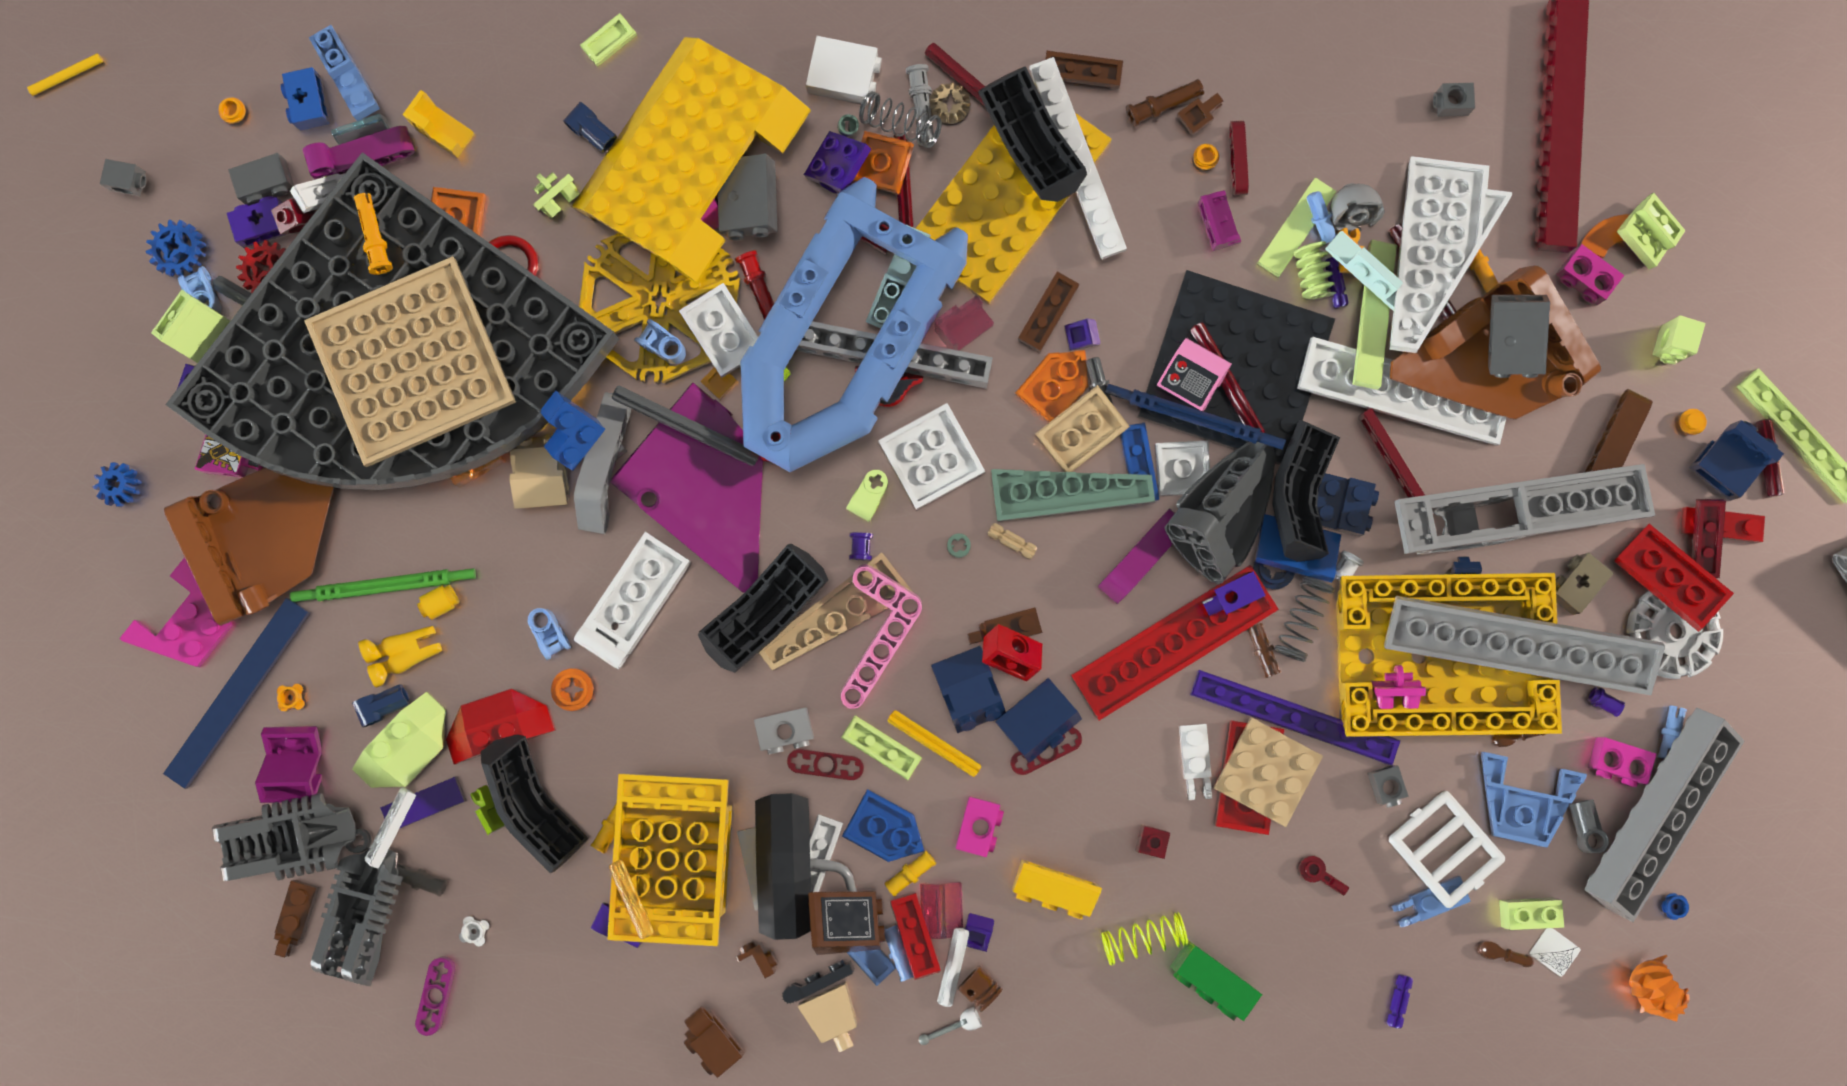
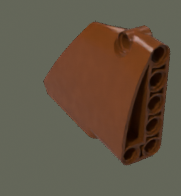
(1456, 355)

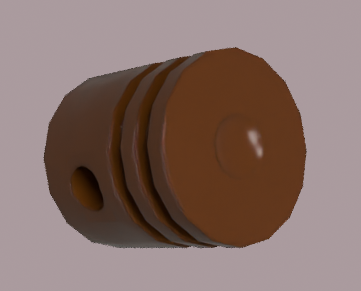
(980, 988)

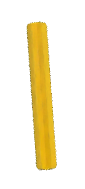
(934, 743)

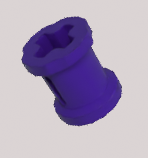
(860, 546)

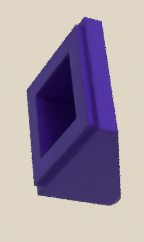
(1082, 334)
(980, 931)

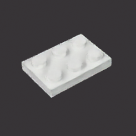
(720, 328)

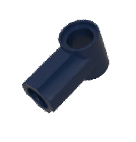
(585, 123)
(374, 707)

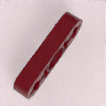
(1238, 158)
(807, 755)
(1032, 767)

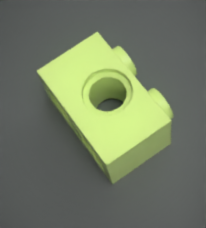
(1678, 339)
(1531, 913)

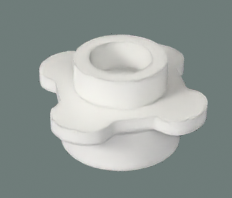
(466, 933)

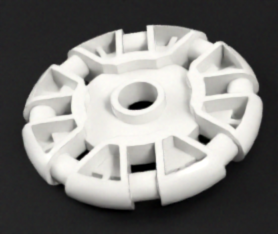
(1685, 646)

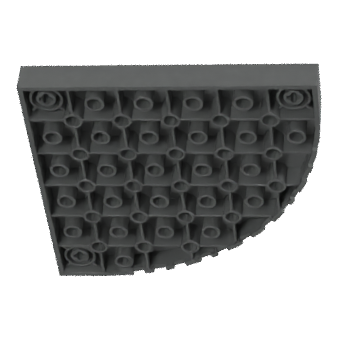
(268, 391)

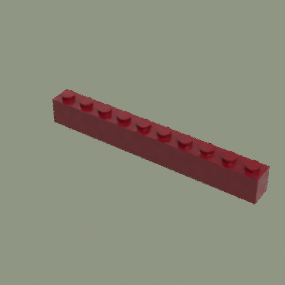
(1562, 125)

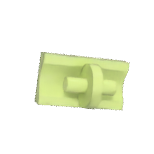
(564, 187)

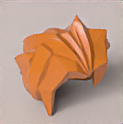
(1657, 990)

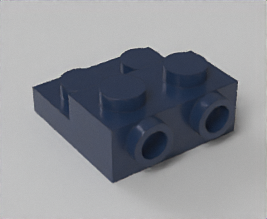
(1346, 504)

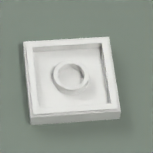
(1180, 465)

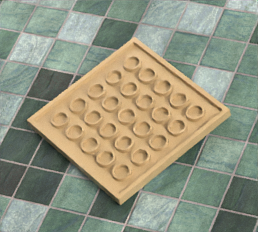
(409, 361)

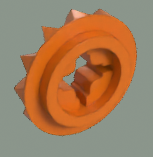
(564, 680)

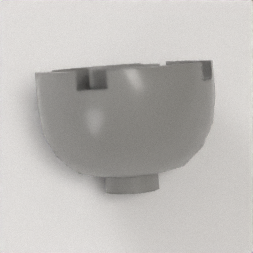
(1356, 206)

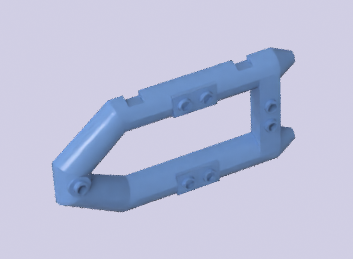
(763, 365)

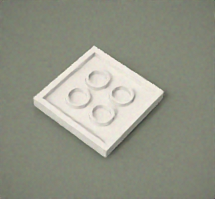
(931, 456)

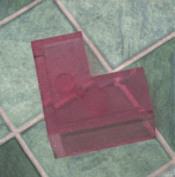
(963, 324)

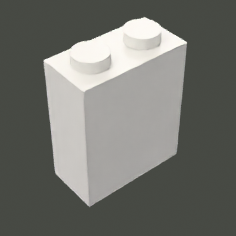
(842, 70)

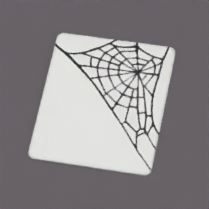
(1555, 951)

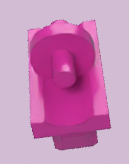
(1398, 684)

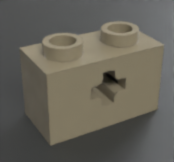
(1593, 578)

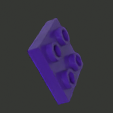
(837, 162)

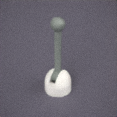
(969, 1020)

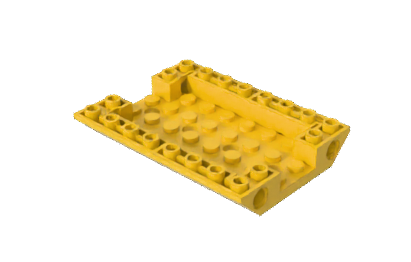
(1458, 694)

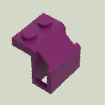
(289, 764)

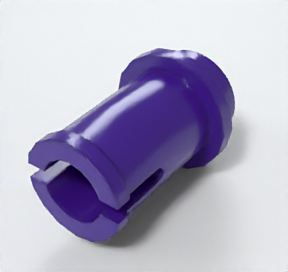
(1605, 701)

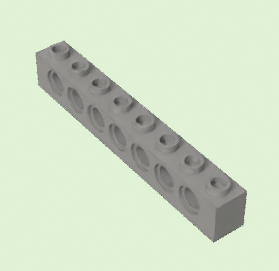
(928, 360)

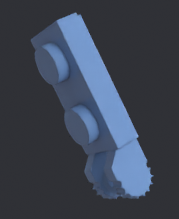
(1427, 904)

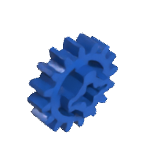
(175, 237)

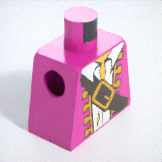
(221, 461)

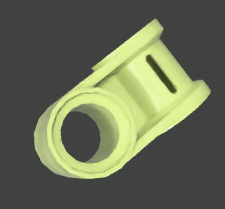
(866, 499)

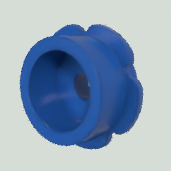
(1682, 906)

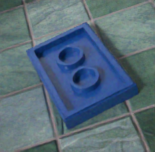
(1271, 553)

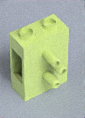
(190, 326)

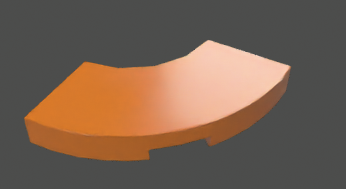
(1604, 235)

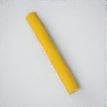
(65, 74)

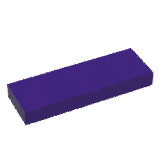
(431, 801)

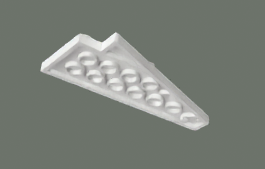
(1442, 231)

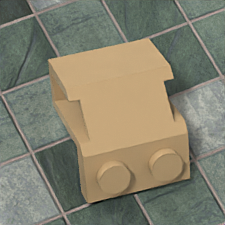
(537, 476)

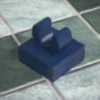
(1464, 566)

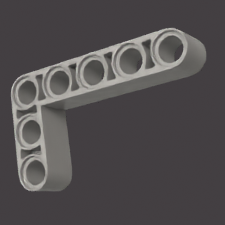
(598, 467)

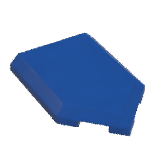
(884, 828)

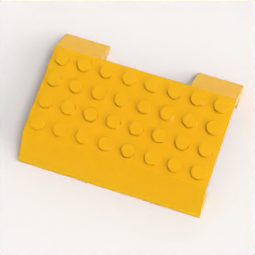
(684, 149)

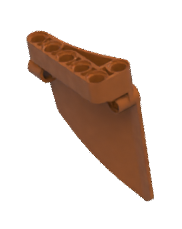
(253, 543)

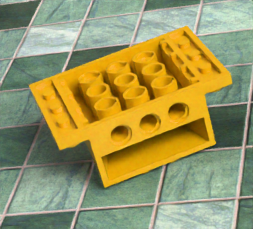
(677, 855)

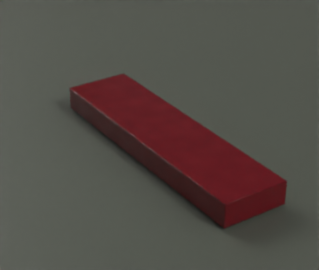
(1390, 454)

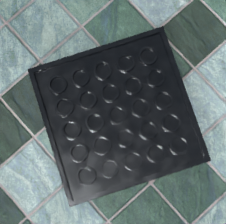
(1261, 340)

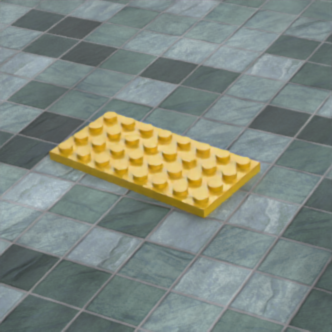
(997, 211)

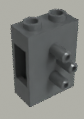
(749, 199)
(1518, 335)

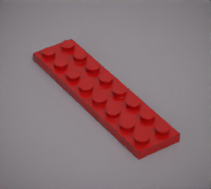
(1166, 649)

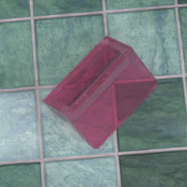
(942, 908)

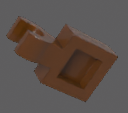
(1198, 115)

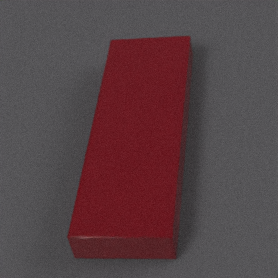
(1709, 534)

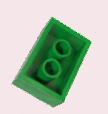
(1215, 982)

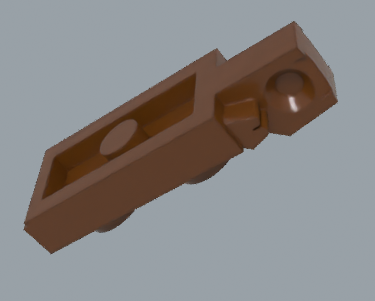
(1023, 622)
(294, 916)

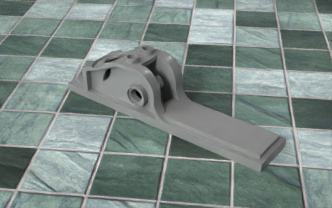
(1540, 506)

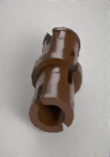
(1264, 650)

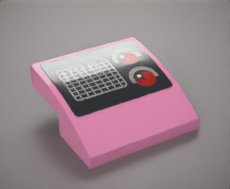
(1194, 374)

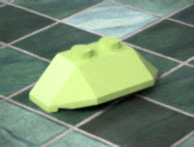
(404, 745)

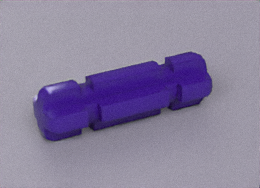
(1340, 299)
(1400, 1001)

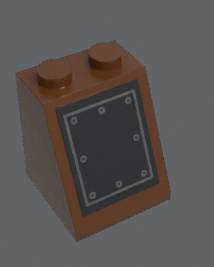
(845, 922)

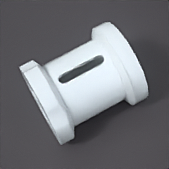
(1347, 565)

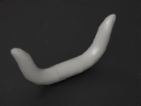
(828, 865)

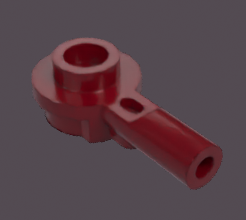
(1314, 870)

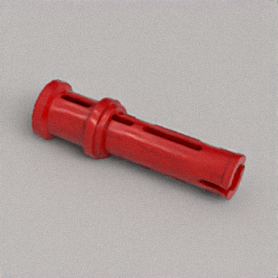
(755, 279)

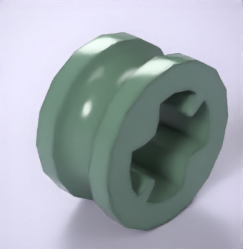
(960, 553)

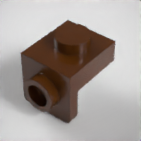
(764, 959)

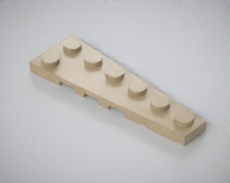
(831, 616)

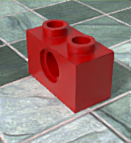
(1012, 652)

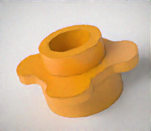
(283, 700)

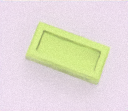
(608, 40)

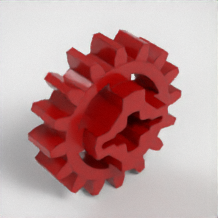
(269, 256)

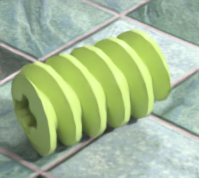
(1313, 271)

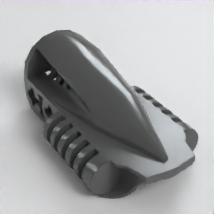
(285, 839)
(361, 908)

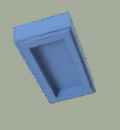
(874, 964)

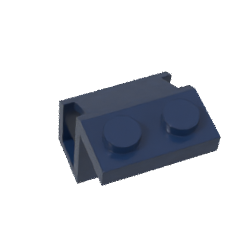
(1735, 459)
(968, 689)

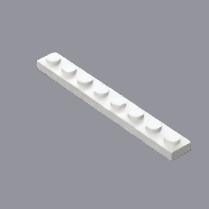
(1091, 191)

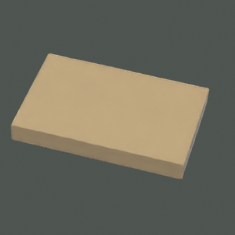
(1082, 429)

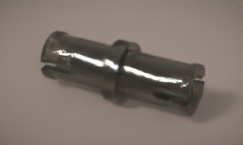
(420, 880)

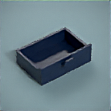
(1039, 720)

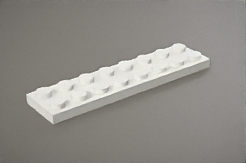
(1330, 373)

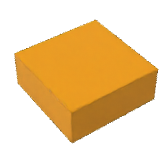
(718, 385)

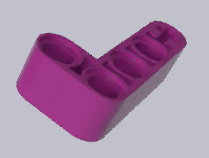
(381, 147)
(1138, 560)

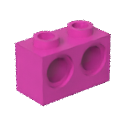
(1592, 268)
(1622, 757)

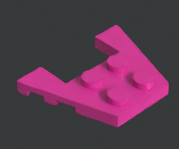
(190, 631)

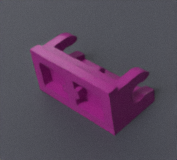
(1218, 220)

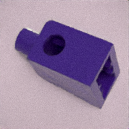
(1247, 589)

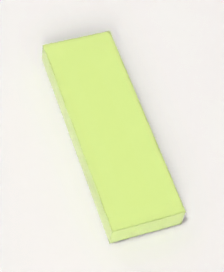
(881, 747)

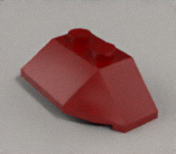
(493, 719)

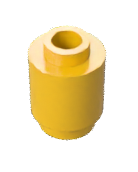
(438, 602)

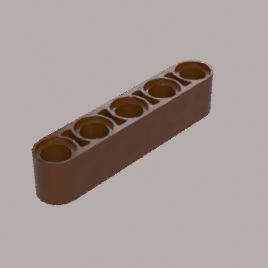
(1620, 432)

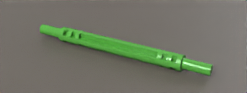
(383, 585)

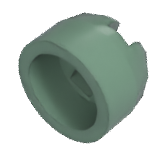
(853, 125)

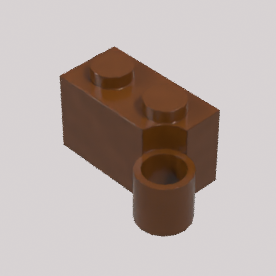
(711, 1042)

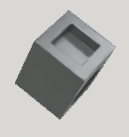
(1464, 94)
(123, 177)
(1377, 780)

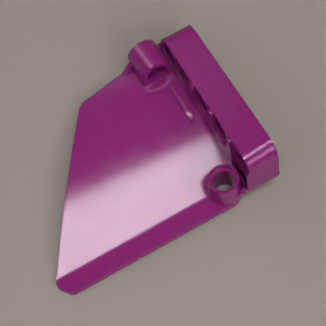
(700, 491)

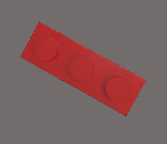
(1736, 525)
(915, 936)

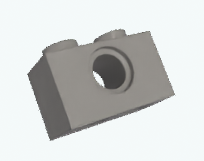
(768, 730)

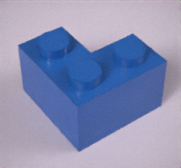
(575, 430)

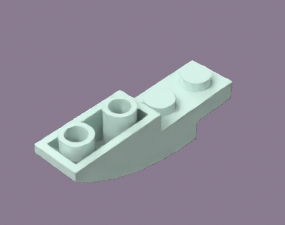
(891, 287)

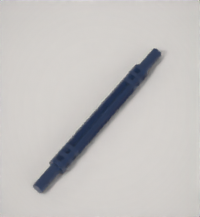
(1195, 416)

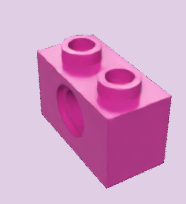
(967, 838)

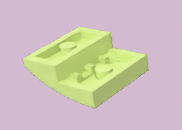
(1651, 231)

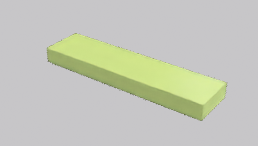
(1293, 231)

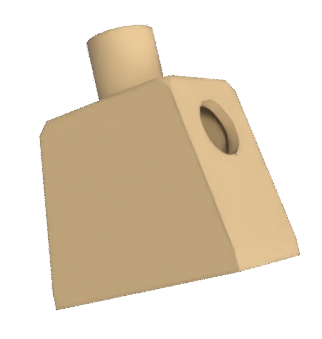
(831, 1015)

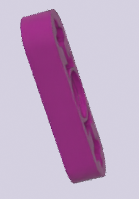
(437, 1017)

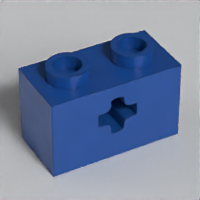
(295, 89)

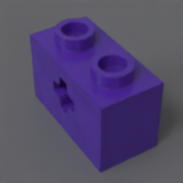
(244, 221)

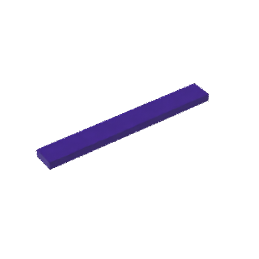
(1291, 716)

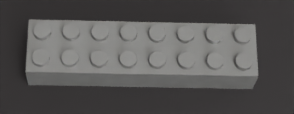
(1664, 814)

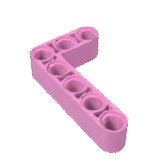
(883, 636)

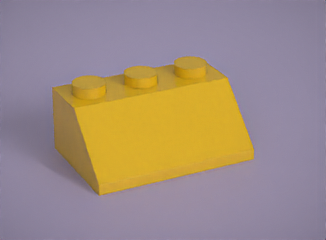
(1056, 889)

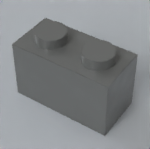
(261, 179)

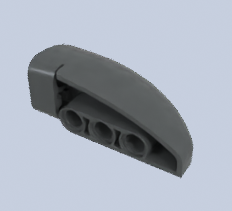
(1224, 511)

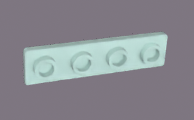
(1365, 268)

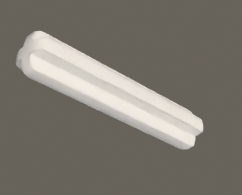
(953, 967)

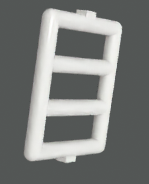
(1432, 879)

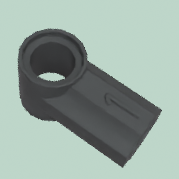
(1587, 823)

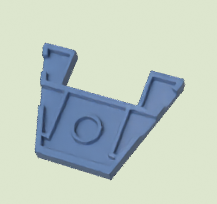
(1524, 813)

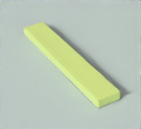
(1373, 325)
(1796, 431)

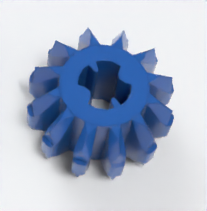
(107, 481)

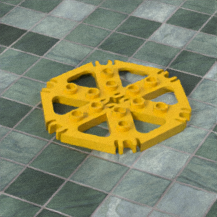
(637, 308)

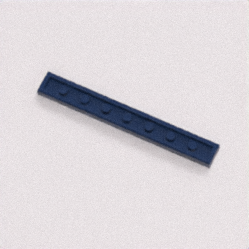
(236, 693)

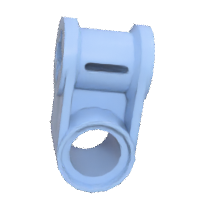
(201, 287)
(658, 340)
(548, 634)

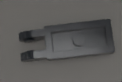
(817, 982)

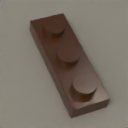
(1088, 69)
(1048, 311)

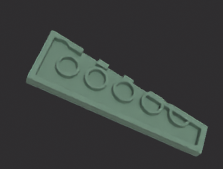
(1046, 493)

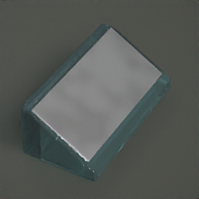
(360, 129)

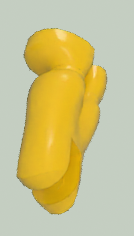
(402, 653)

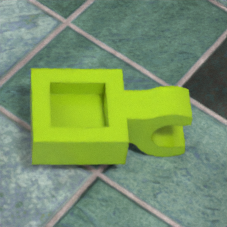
(487, 813)

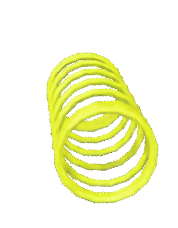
(1179, 929)

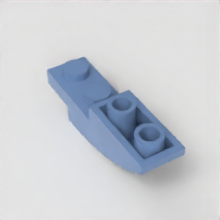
(344, 73)

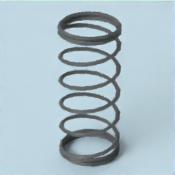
(931, 142)
(1295, 653)

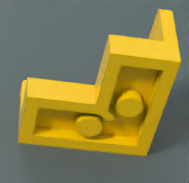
(437, 125)

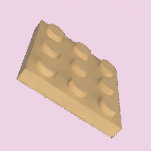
(1268, 772)

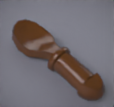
(1506, 740)
(1493, 951)

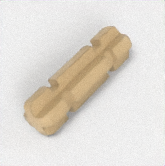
(1012, 540)

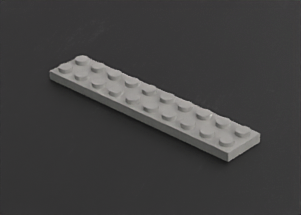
(1524, 645)

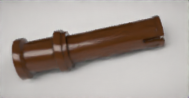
(1154, 106)

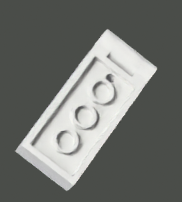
(632, 600)

